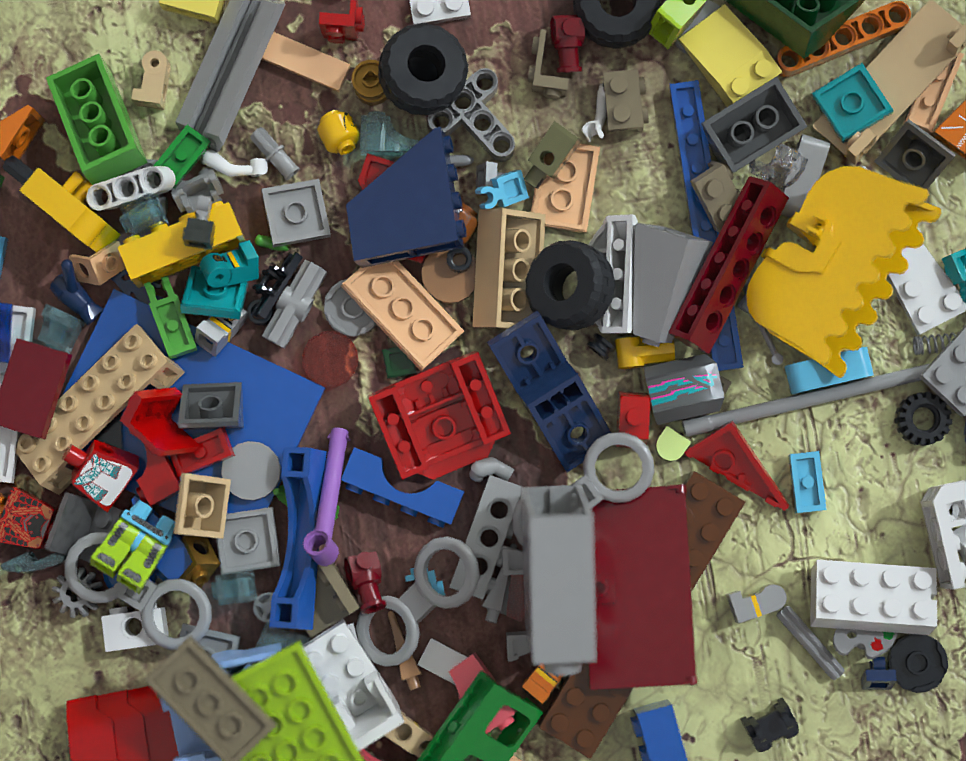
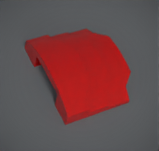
(440, 417)
(120, 727)

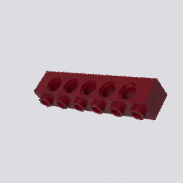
(729, 264)

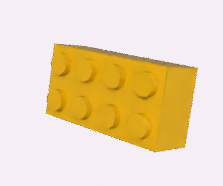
(165, 252)

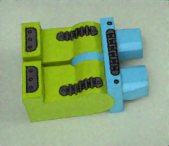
(140, 538)

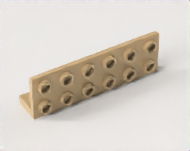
(904, 72)
(94, 403)

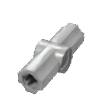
(294, 304)

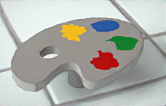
(873, 642)

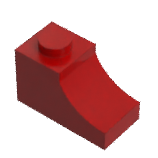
(158, 480)

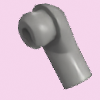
(490, 466)

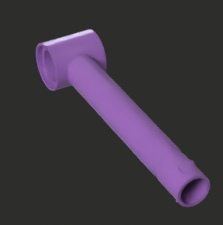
(328, 501)

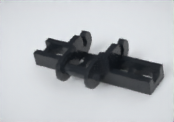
(269, 294)

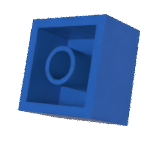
(659, 732)

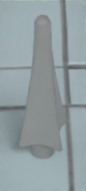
(498, 597)

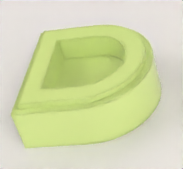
(671, 445)

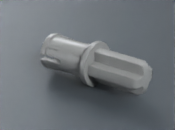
(274, 153)

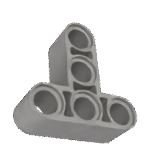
(477, 111)

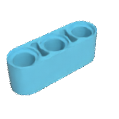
(811, 375)

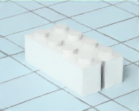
(873, 597)

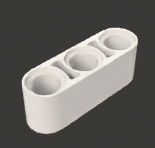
(118, 192)

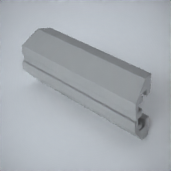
(229, 68)

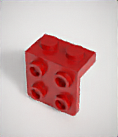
(150, 420)

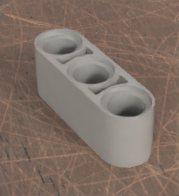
(816, 153)

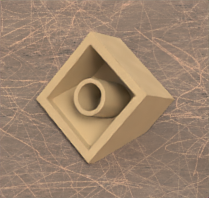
(202, 506)

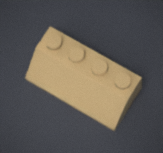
(505, 250)

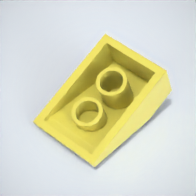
(729, 55)

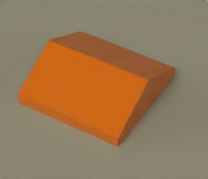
(19, 131)

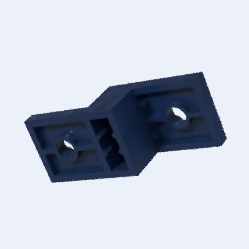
(549, 389)

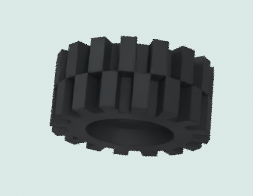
(941, 419)

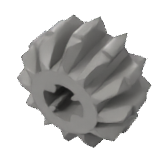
(69, 599)

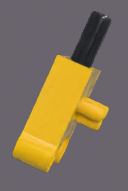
(63, 203)

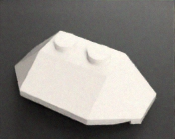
(616, 242)

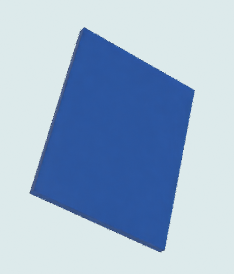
(274, 399)

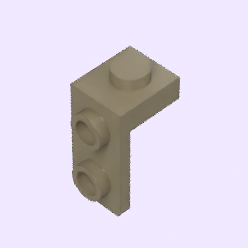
(550, 86)

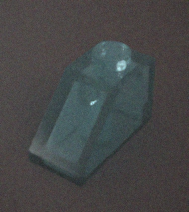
(142, 215)

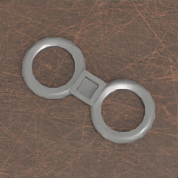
(592, 487)
(145, 601)
(420, 601)

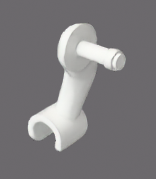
(595, 127)
(214, 160)

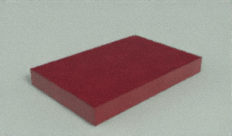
(32, 387)

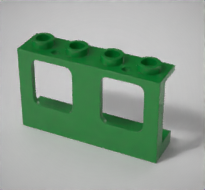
(466, 725)

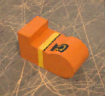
(541, 683)

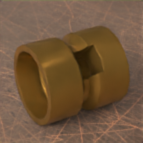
(367, 84)

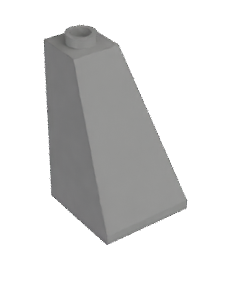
(663, 275)

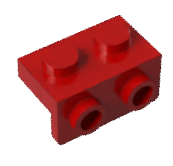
(342, 26)

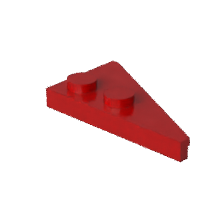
(730, 455)

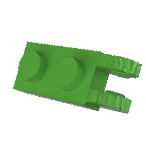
(170, 321)

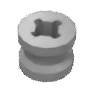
(262, 606)

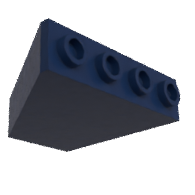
(409, 207)

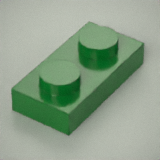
(183, 153)

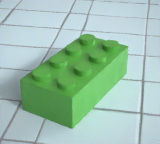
(96, 120)

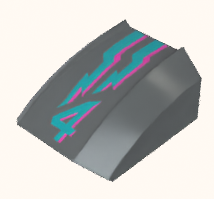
(684, 388)

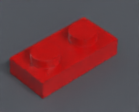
(211, 450)

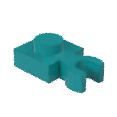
(956, 270)

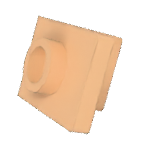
(100, 266)

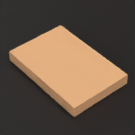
(569, 195)

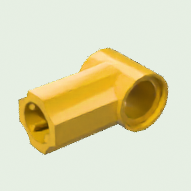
(634, 353)

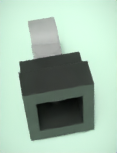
(200, 231)

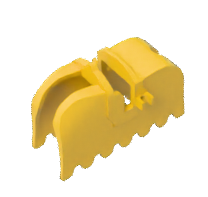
(859, 235)

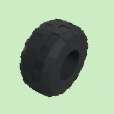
(613, 30)
(432, 44)
(593, 288)

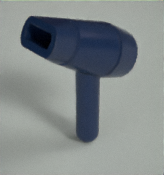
(73, 294)

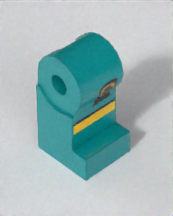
(231, 267)

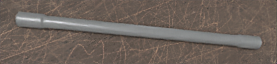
(707, 423)

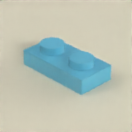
(807, 482)

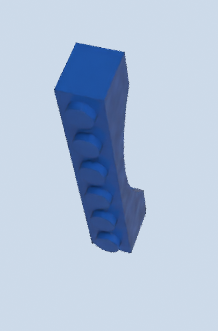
(296, 590)

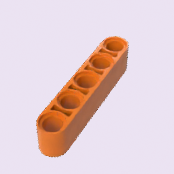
(855, 34)

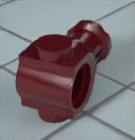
(567, 36)
(364, 576)

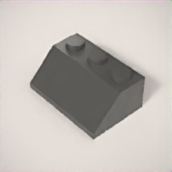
(753, 125)

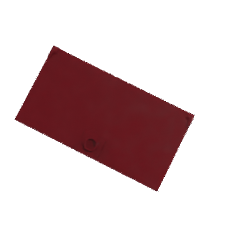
(643, 592)

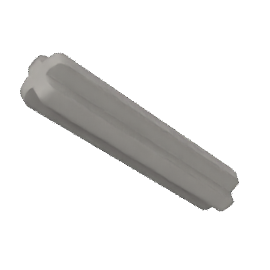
(810, 642)

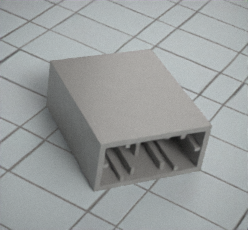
(558, 577)

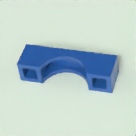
(367, 473)

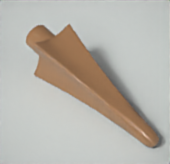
(409, 669)

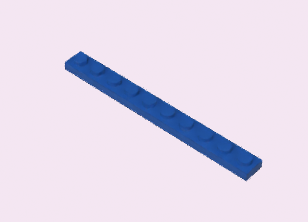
(694, 161)

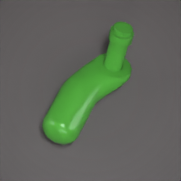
(265, 241)

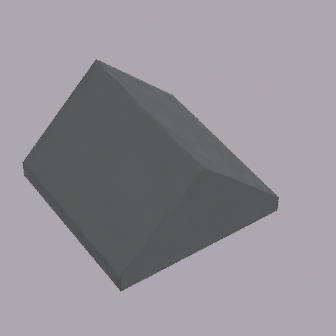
(914, 156)
(211, 406)

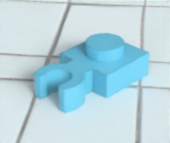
(506, 190)

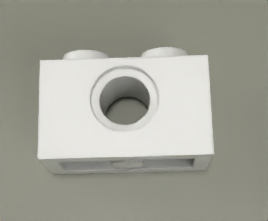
(117, 632)

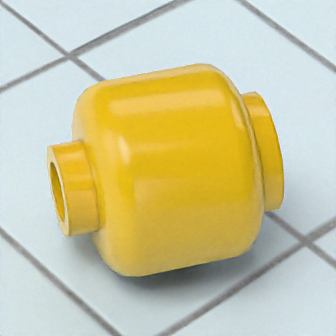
(338, 132)

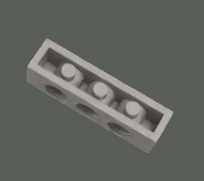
(495, 491)

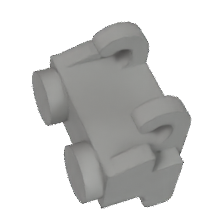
(204, 184)

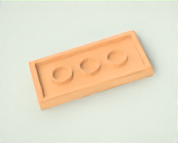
(403, 311)

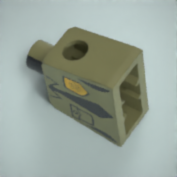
(556, 141)

